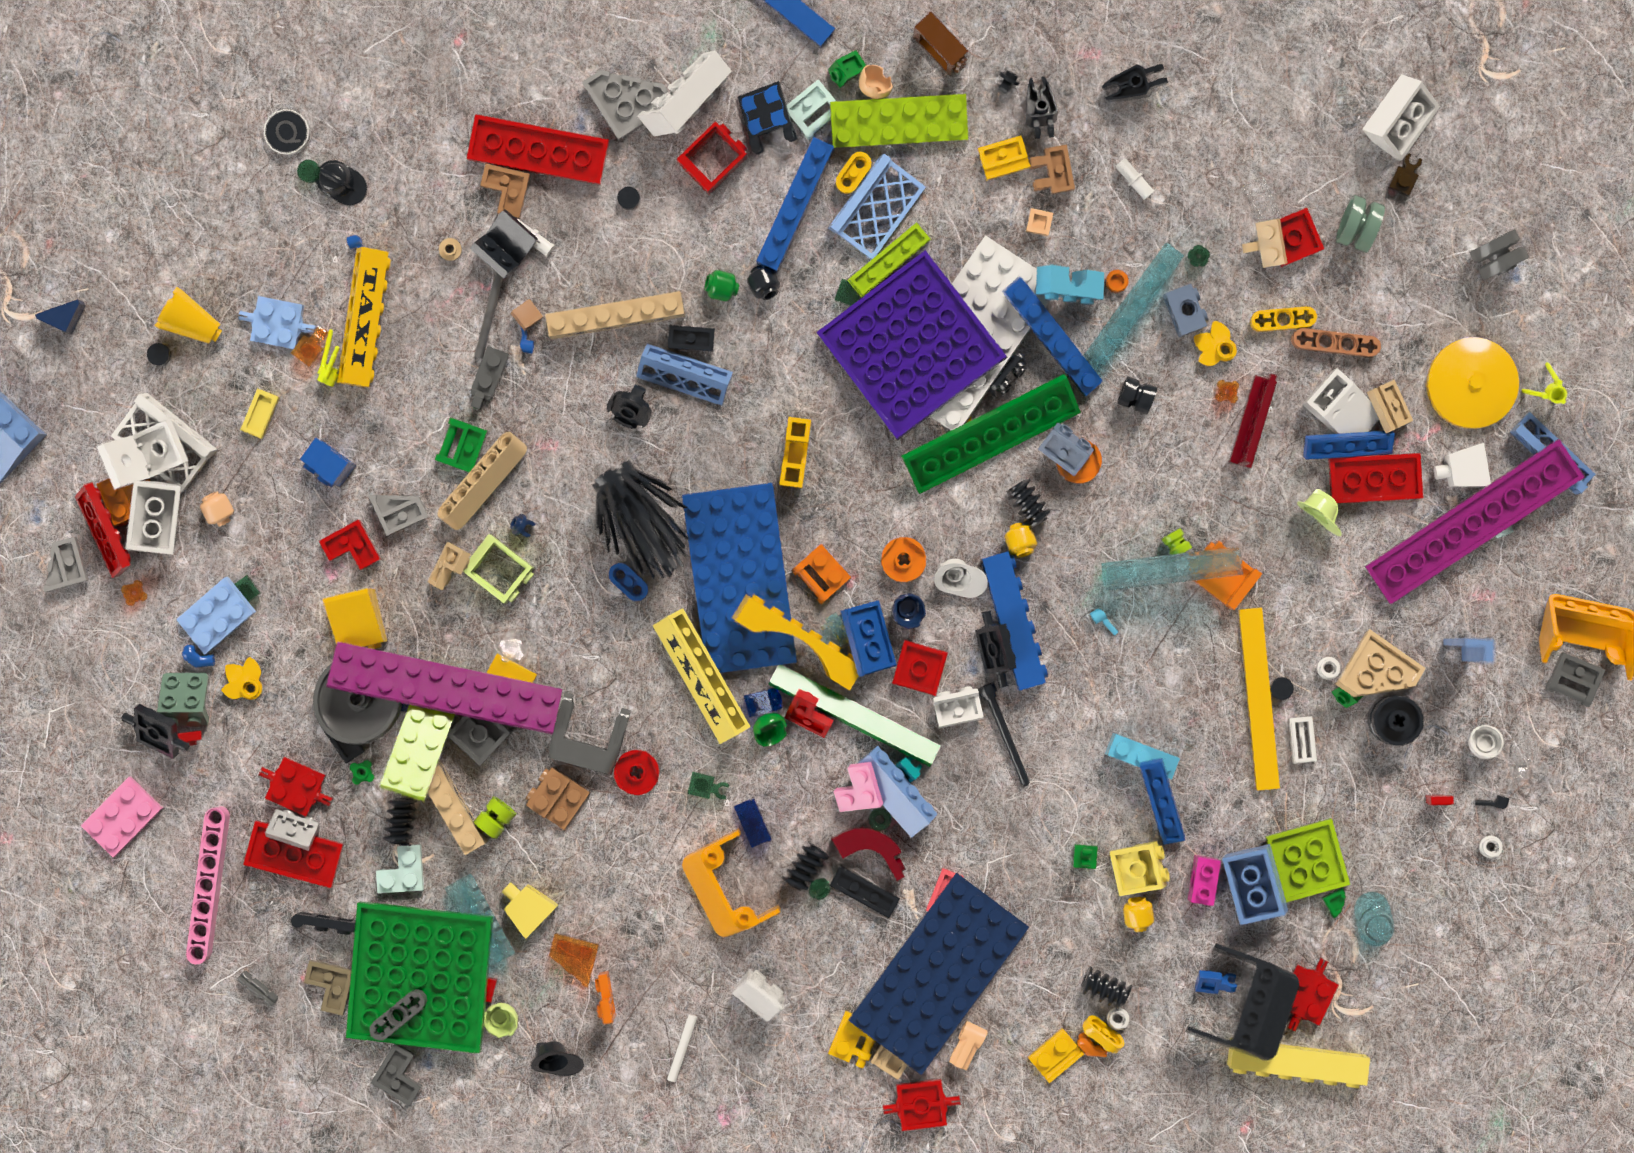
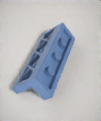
(684, 370)
(1533, 444)
(1474, 649)

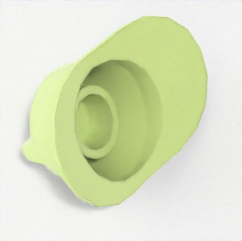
(1323, 509)

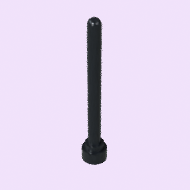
(988, 692)

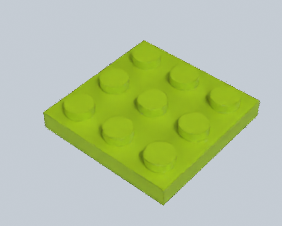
(1308, 860)

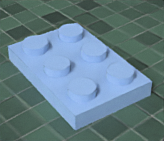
(216, 615)

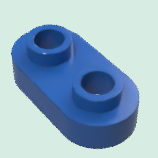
(629, 581)

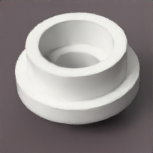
(1335, 668)
(1495, 852)
(1117, 1025)

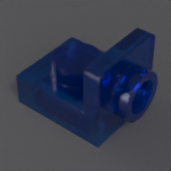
(763, 702)

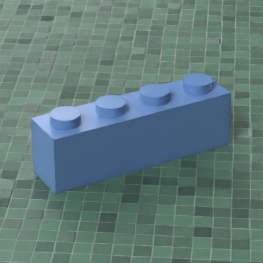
(898, 794)

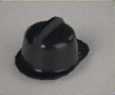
(341, 183)
(554, 1059)

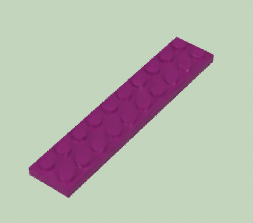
(1474, 521)
(444, 688)

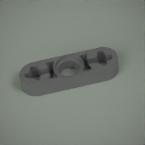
(407, 1015)

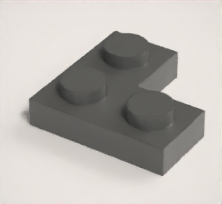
(391, 1076)

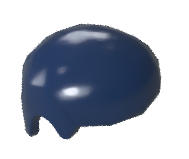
(908, 611)

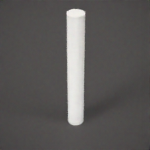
(682, 1047)

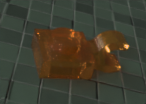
(308, 348)

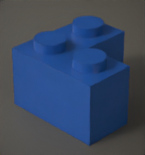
(327, 463)

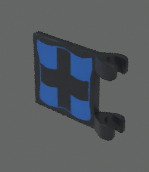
(765, 112)

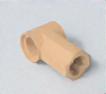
(970, 1039)

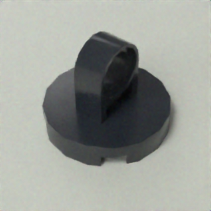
(630, 407)

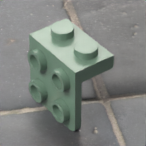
(184, 698)

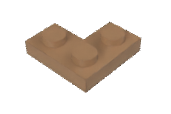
(512, 185)

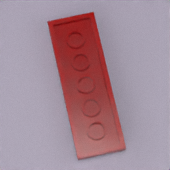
(537, 149)

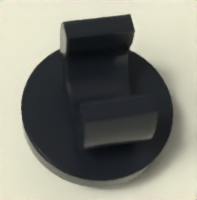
(1009, 79)

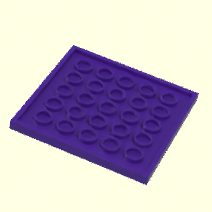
(911, 345)

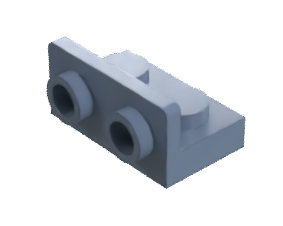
(1066, 448)

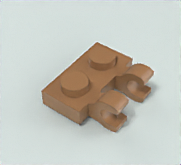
(1058, 169)

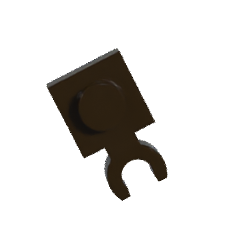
(1405, 178)

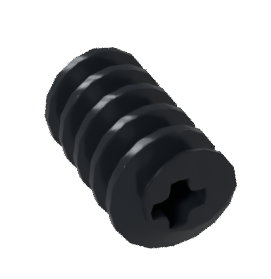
(1028, 503)
(399, 821)
(806, 867)
(1105, 988)

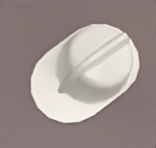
(960, 579)

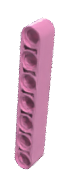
(201, 895)

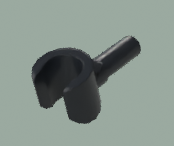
(1501, 802)

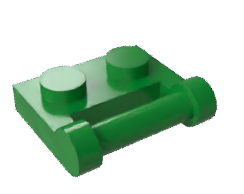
(468, 446)

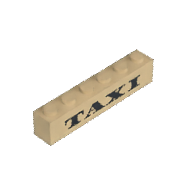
(615, 315)
(455, 811)

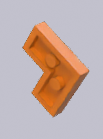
(606, 1006)

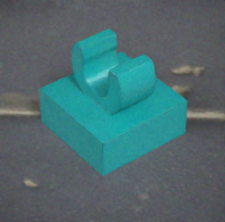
(909, 771)

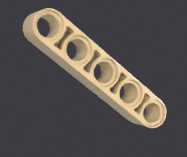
(482, 481)

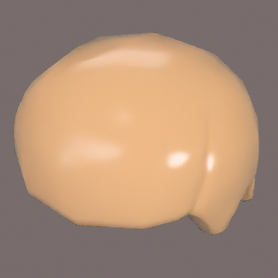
(874, 83)

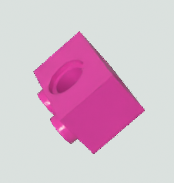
(1204, 880)

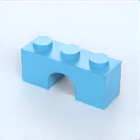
(1054, 283)
(1135, 752)

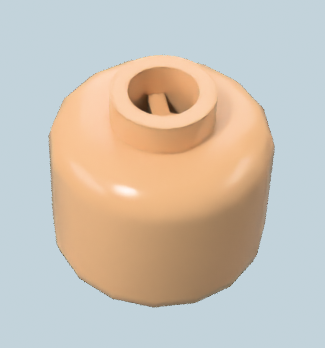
(216, 508)

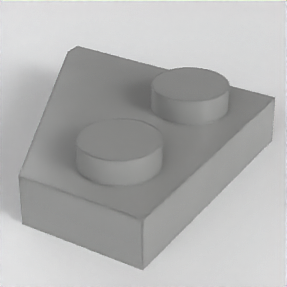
(398, 511)
(66, 565)

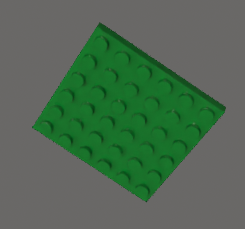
(424, 951)

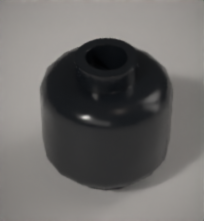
(763, 282)

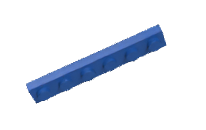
(1052, 336)

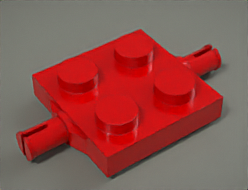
(295, 786)
(1313, 994)
(921, 1104)

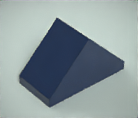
(64, 316)

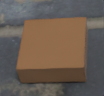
(526, 314)

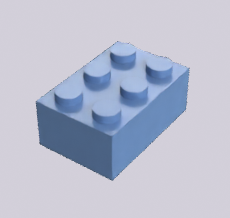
(1255, 884)

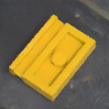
(1004, 158)
(1055, 1055)

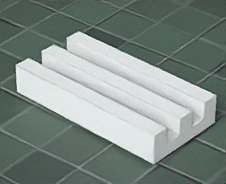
(1300, 720)

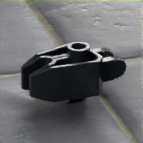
(1134, 83)
(1041, 108)

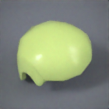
(501, 1020)

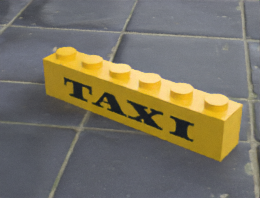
(363, 317)

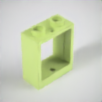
(479, 555)

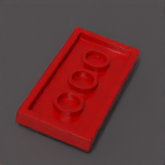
(1376, 478)
(104, 534)
(312, 866)

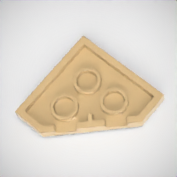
(1378, 668)

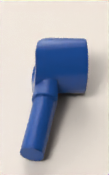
(354, 241)
(527, 346)

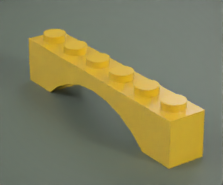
(759, 618)

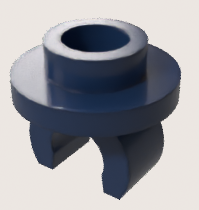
(518, 525)

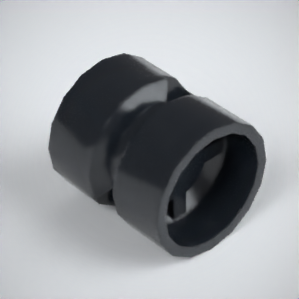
(1137, 395)

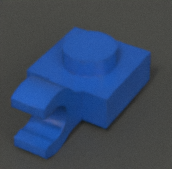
(1213, 982)

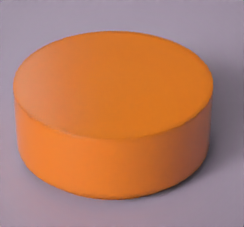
(1116, 281)

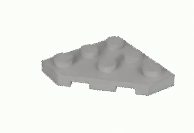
(622, 99)

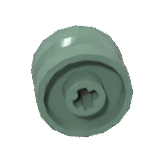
(1360, 223)

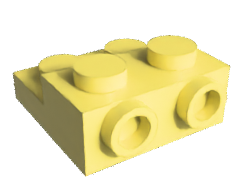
(1139, 868)

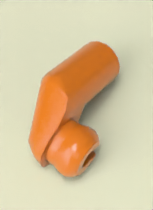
(1089, 1048)

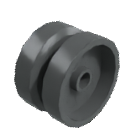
(1499, 255)

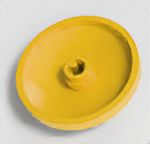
(1472, 383)

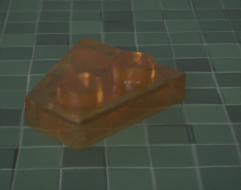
(575, 956)

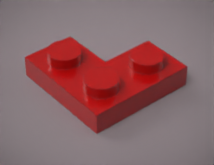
(352, 539)
(803, 714)

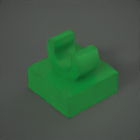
(1085, 856)

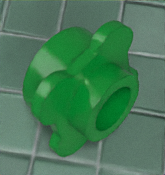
(366, 767)

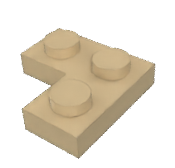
(450, 560)

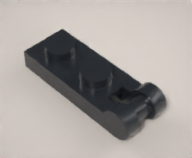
(323, 922)

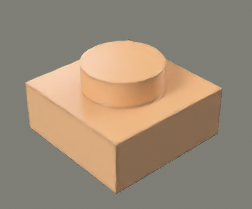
(1039, 222)

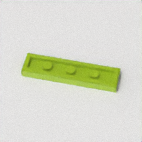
(889, 259)

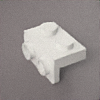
(958, 707)

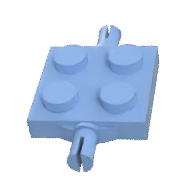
(277, 322)

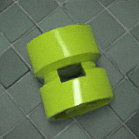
(490, 824)

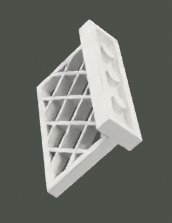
(187, 435)

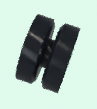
(1408, 723)

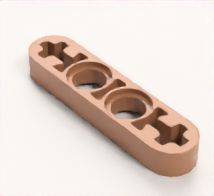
(1336, 339)

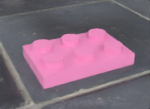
(121, 816)

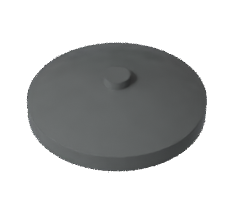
(352, 716)

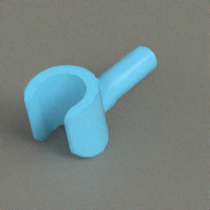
(1098, 616)

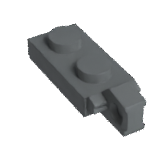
(488, 376)

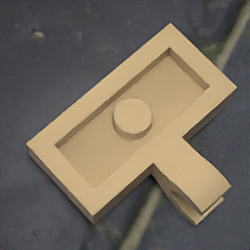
(1269, 243)

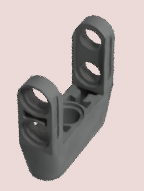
(581, 753)

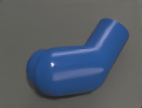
(189, 654)

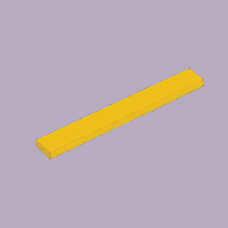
(1259, 699)

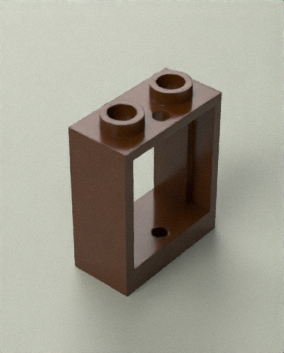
(941, 44)

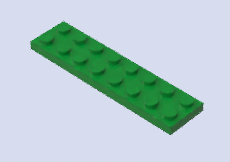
(991, 434)

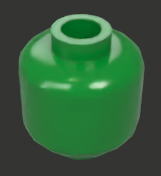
(721, 285)

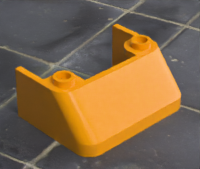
(1589, 625)
(698, 869)

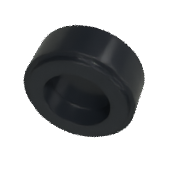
(628, 198)
(158, 354)
(1281, 688)

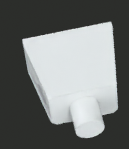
(1465, 468)

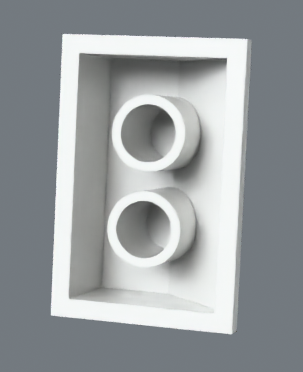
(1401, 116)
(153, 516)

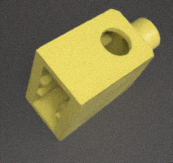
(527, 907)

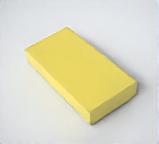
(260, 413)

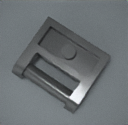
(1578, 672)

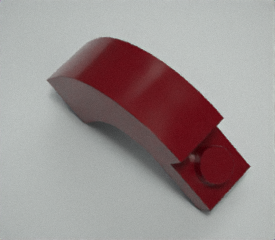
(868, 838)

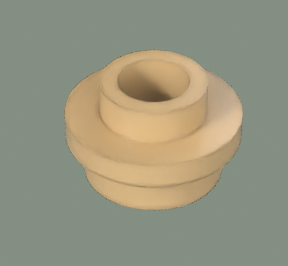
(450, 256)

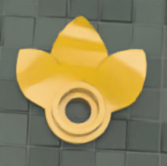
(1212, 343)
(240, 678)

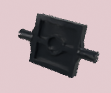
(995, 648)
(156, 731)

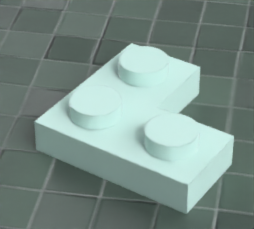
(408, 875)

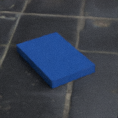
(868, 638)

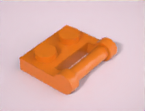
(826, 568)

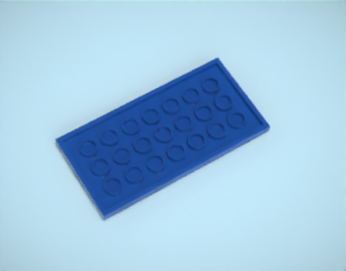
(736, 555)

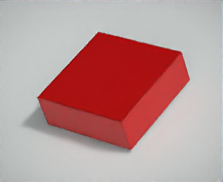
(1435, 800)

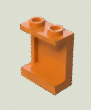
(1230, 589)

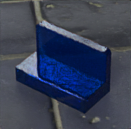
(753, 822)

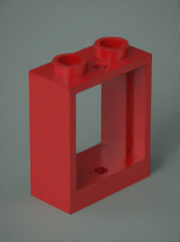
(723, 132)

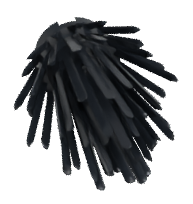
(638, 518)

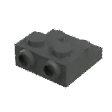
(479, 737)

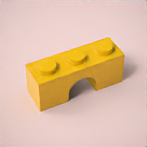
(795, 452)

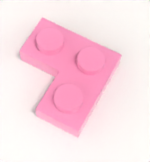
(863, 793)

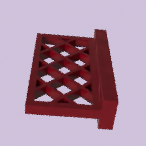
(1253, 420)

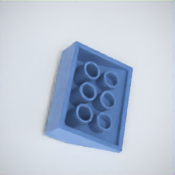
(17, 436)

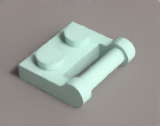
(806, 105)

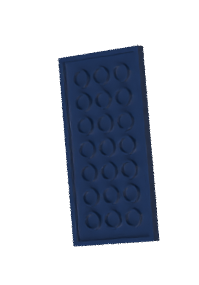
(938, 973)

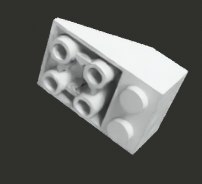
(1341, 405)
(759, 995)

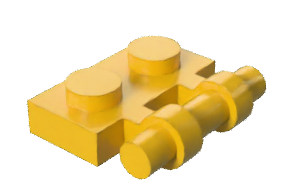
(846, 1040)

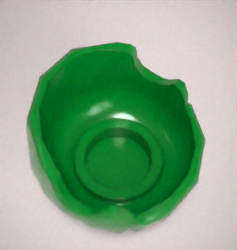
(769, 729)

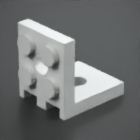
(142, 454)

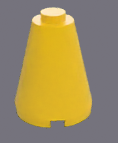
(188, 318)

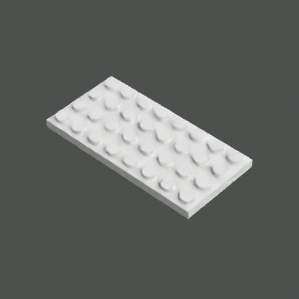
(981, 287)

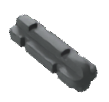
(257, 988)

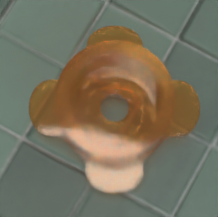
(1222, 395)
(130, 598)

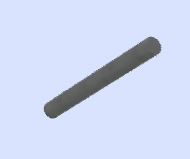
(488, 317)

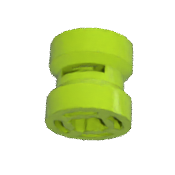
(1176, 542)

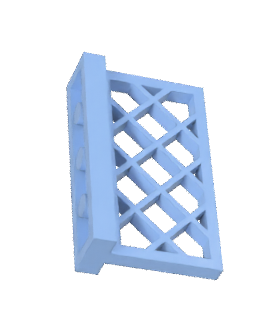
(858, 200)

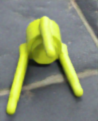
(328, 373)
(1554, 392)

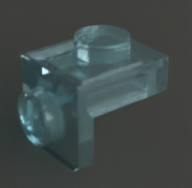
(837, 627)

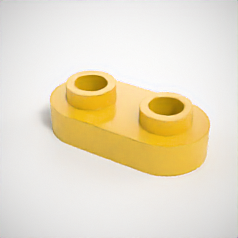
(853, 173)
(1103, 1034)

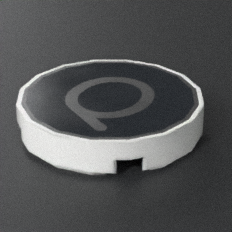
(286, 132)

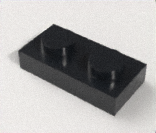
(691, 338)

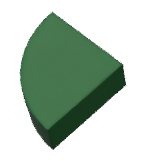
(1335, 901)

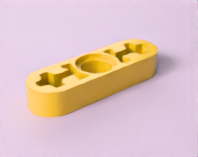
(1289, 311)

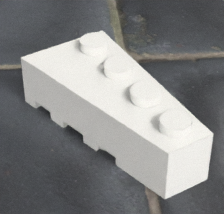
(686, 95)

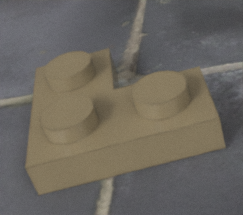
(335, 980)

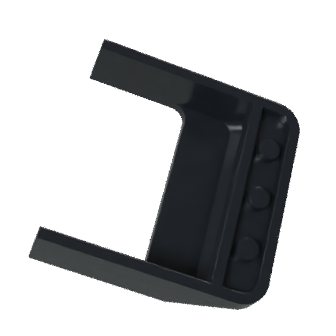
(1264, 1010)

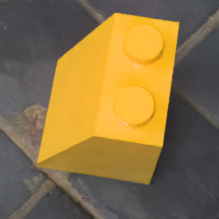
(356, 618)

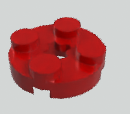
(625, 765)

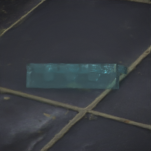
(469, 899)

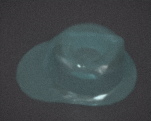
(1374, 919)

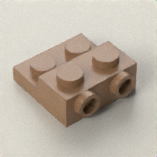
(557, 797)

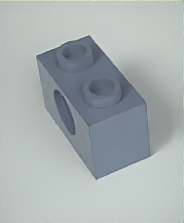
(1185, 324)

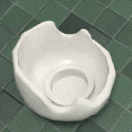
(1485, 742)

